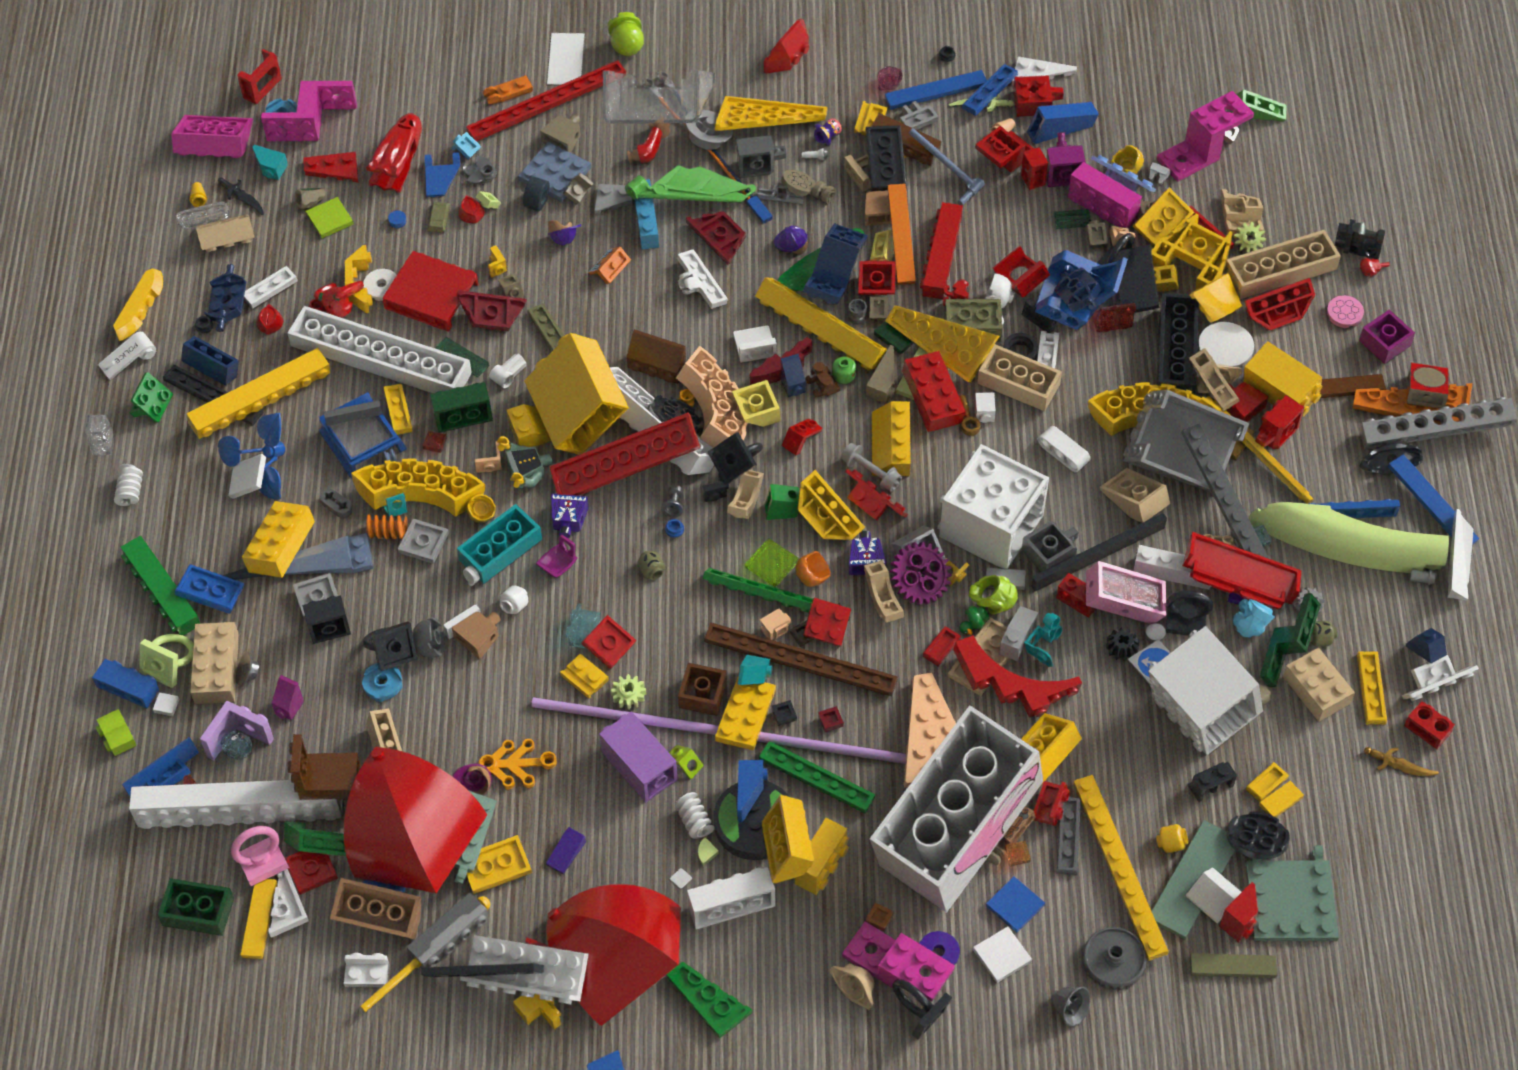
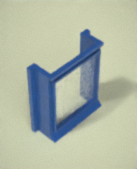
(361, 438)

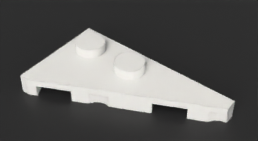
(1034, 67)
(287, 908)

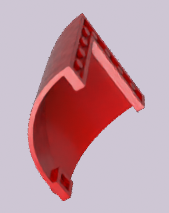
(407, 821)
(628, 938)

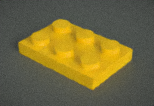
(1163, 217)
(499, 864)

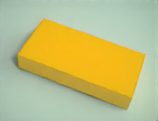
(1267, 782)
(1281, 799)

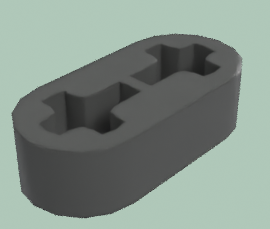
(338, 500)

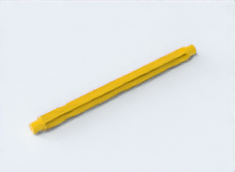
(1272, 464)

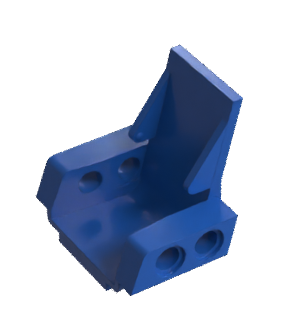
(1053, 307)

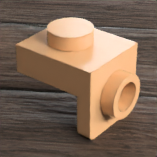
(1117, 232)

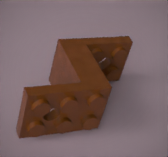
(321, 774)

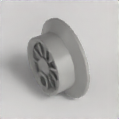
(703, 131)

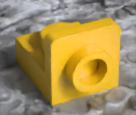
(498, 262)

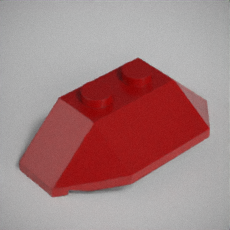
(788, 49)
(1281, 304)

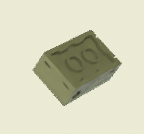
(976, 313)

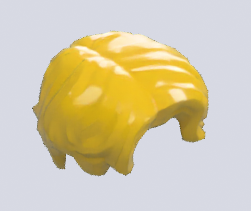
(1129, 158)

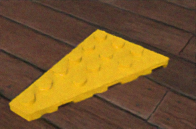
(750, 113)

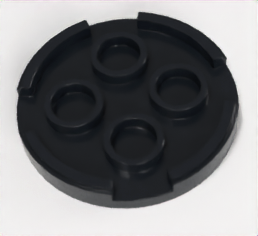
(673, 407)
(1258, 835)

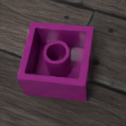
(1386, 336)

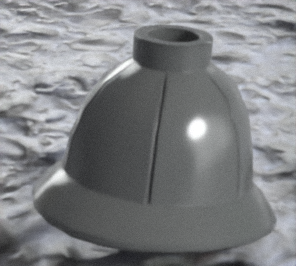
(1072, 1004)

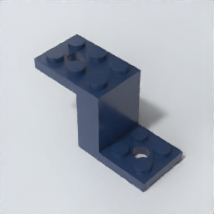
(835, 264)

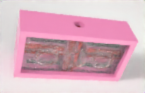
(1125, 593)

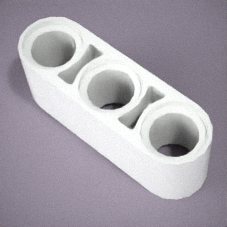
(1064, 449)

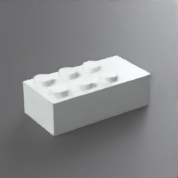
(731, 897)

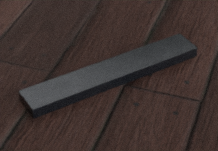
(201, 389)
(482, 970)

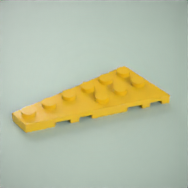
(959, 345)

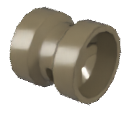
(824, 192)

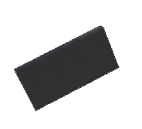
(885, 156)
(1138, 279)

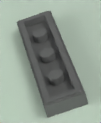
(1069, 838)

